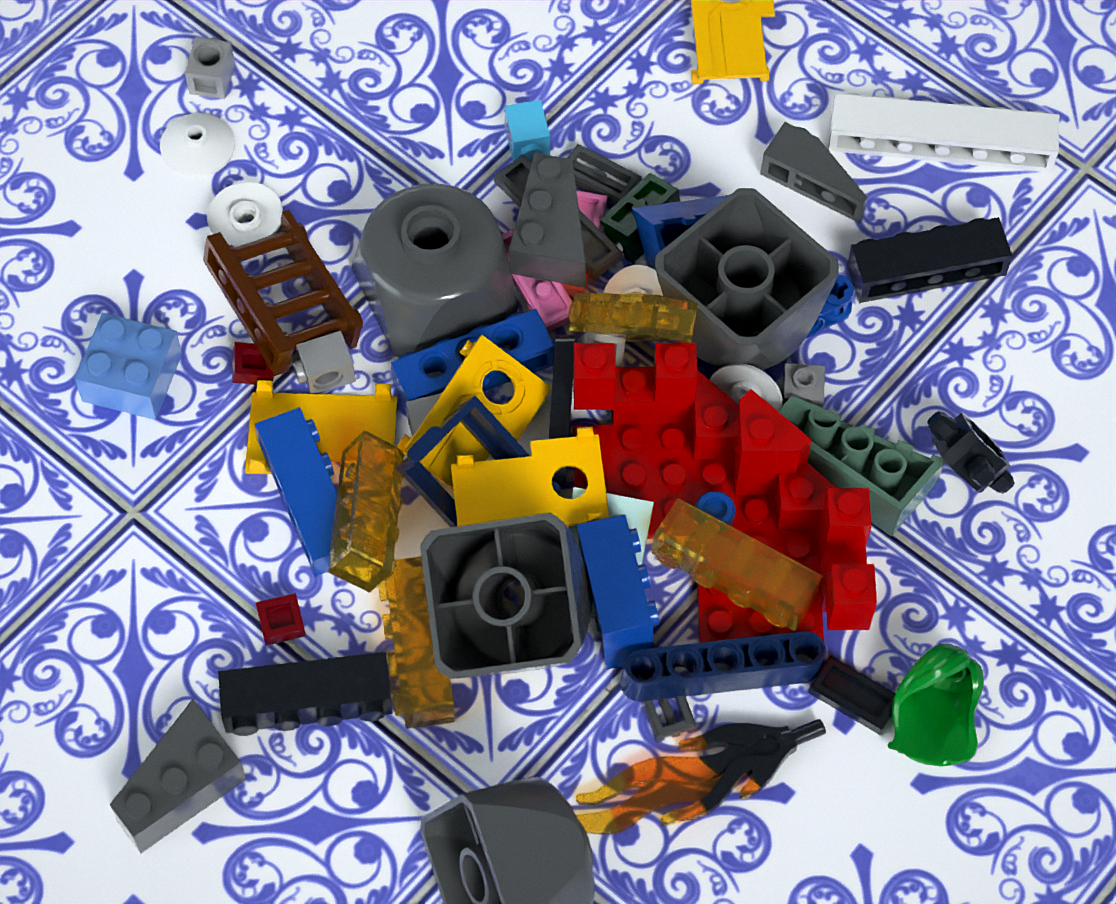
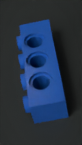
(521, 329)

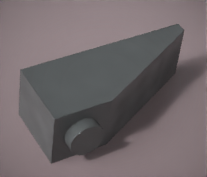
(809, 168)

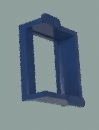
(484, 428)

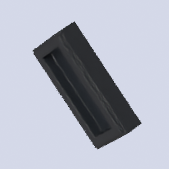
(853, 694)

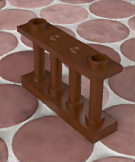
(261, 317)

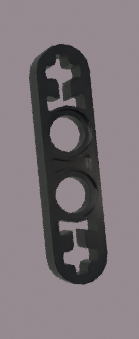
(562, 394)

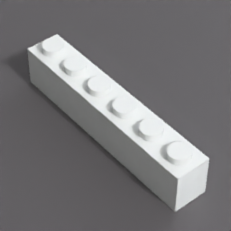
(944, 132)

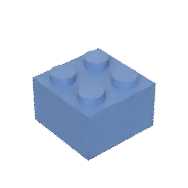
(128, 366)

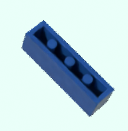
(302, 481)

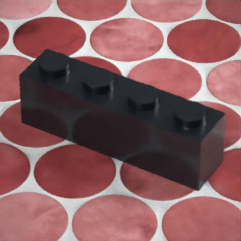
(929, 259)
(305, 693)

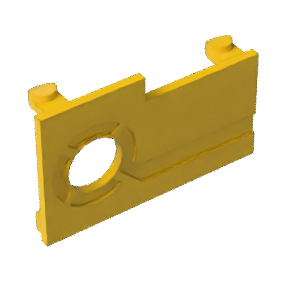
(730, 39)
(515, 415)
(336, 417)
(524, 484)

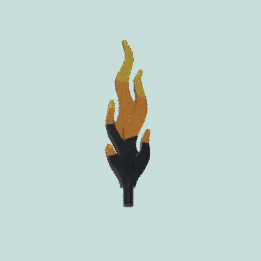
(700, 779)

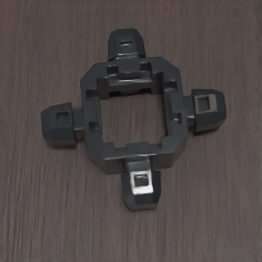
(970, 452)

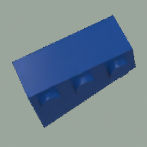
(665, 222)
(618, 587)

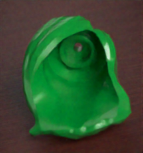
(938, 708)

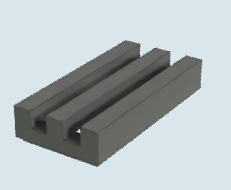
(597, 181)
(673, 728)

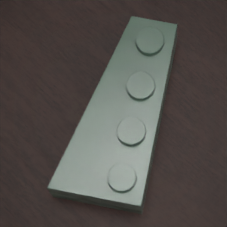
(859, 459)

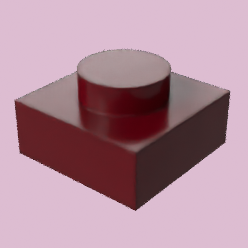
(249, 364)
(280, 619)

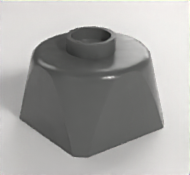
(433, 266)
(752, 278)
(465, 587)
(510, 847)

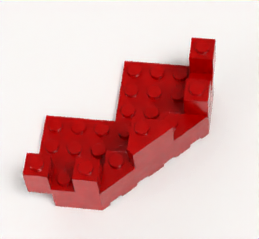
(687, 438)

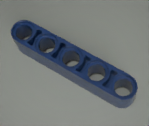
(736, 653)

